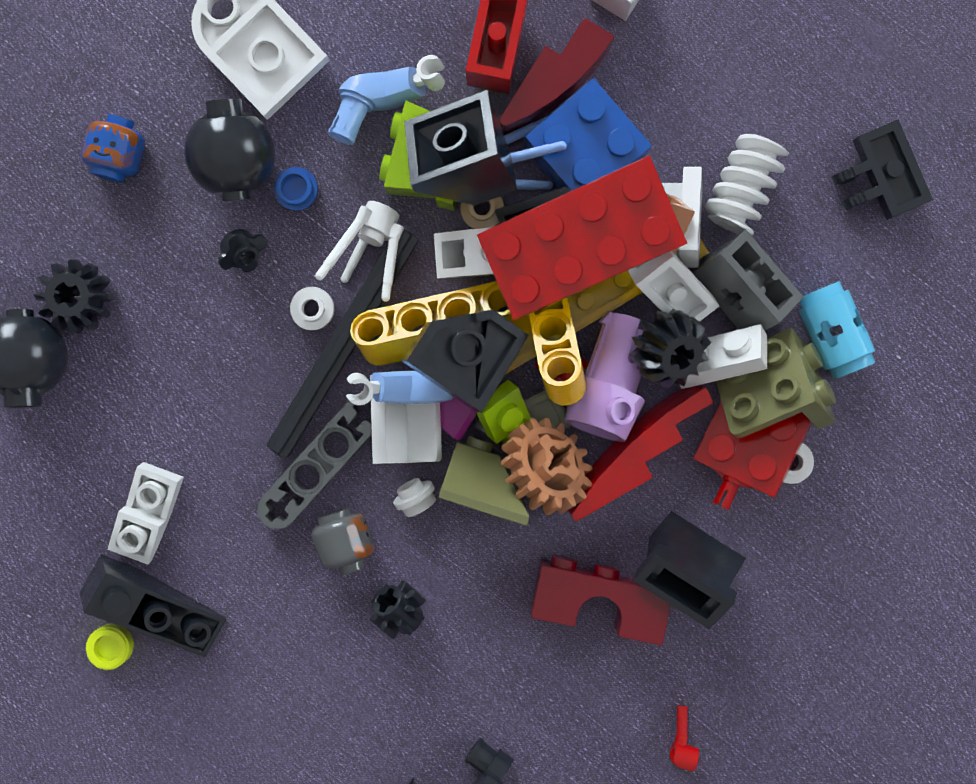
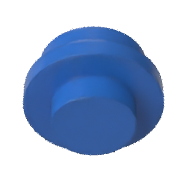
(296, 189)

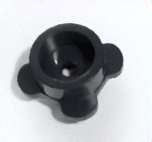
(241, 250)

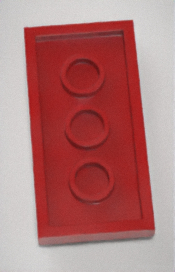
(582, 238)

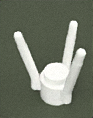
(376, 224)

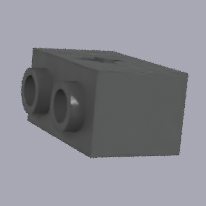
(748, 283)

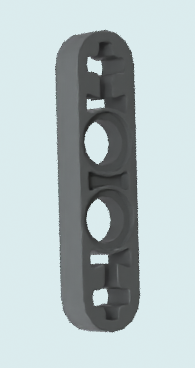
(318, 457)

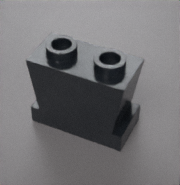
(690, 570)

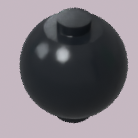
(229, 150)
(30, 358)

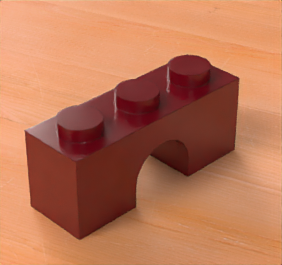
(564, 588)

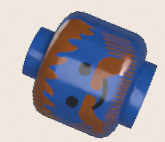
(113, 149)

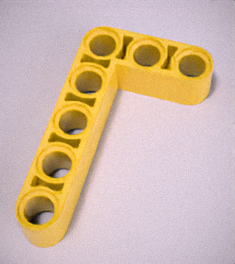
(399, 320)

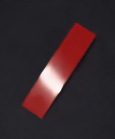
(623, 463)

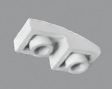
(146, 513)

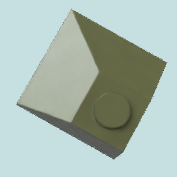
(479, 482)

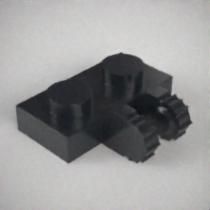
(890, 169)

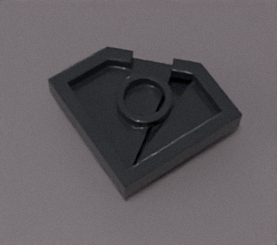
(467, 354)

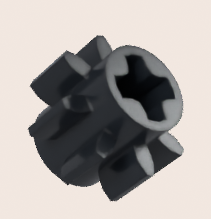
(397, 609)

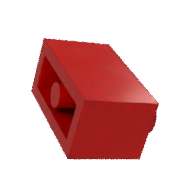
(496, 44)

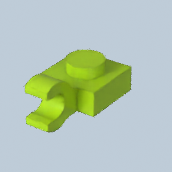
(504, 412)

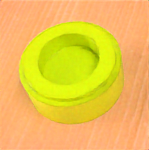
(109, 646)

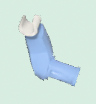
(382, 92)
(397, 388)

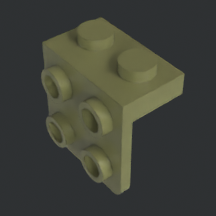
(780, 391)

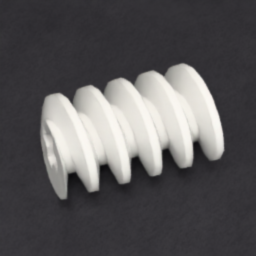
(744, 181)

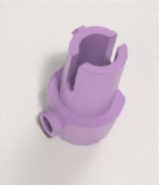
(611, 382)

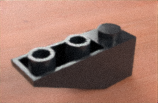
(148, 606)

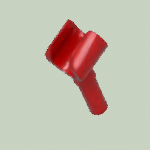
(680, 753)

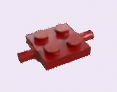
(752, 461)

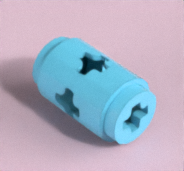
(842, 352)

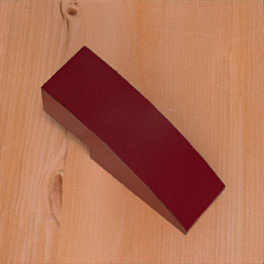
(557, 76)

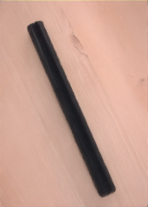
(335, 353)

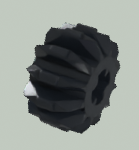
(59, 291)
(670, 348)

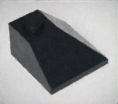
(460, 152)

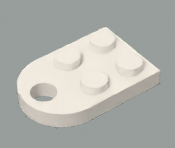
(258, 50)

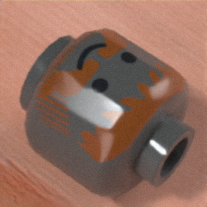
(343, 541)

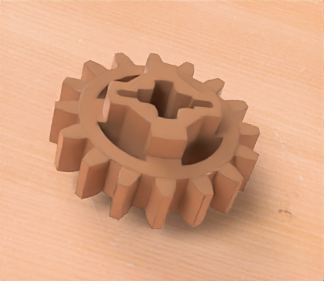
(546, 466)

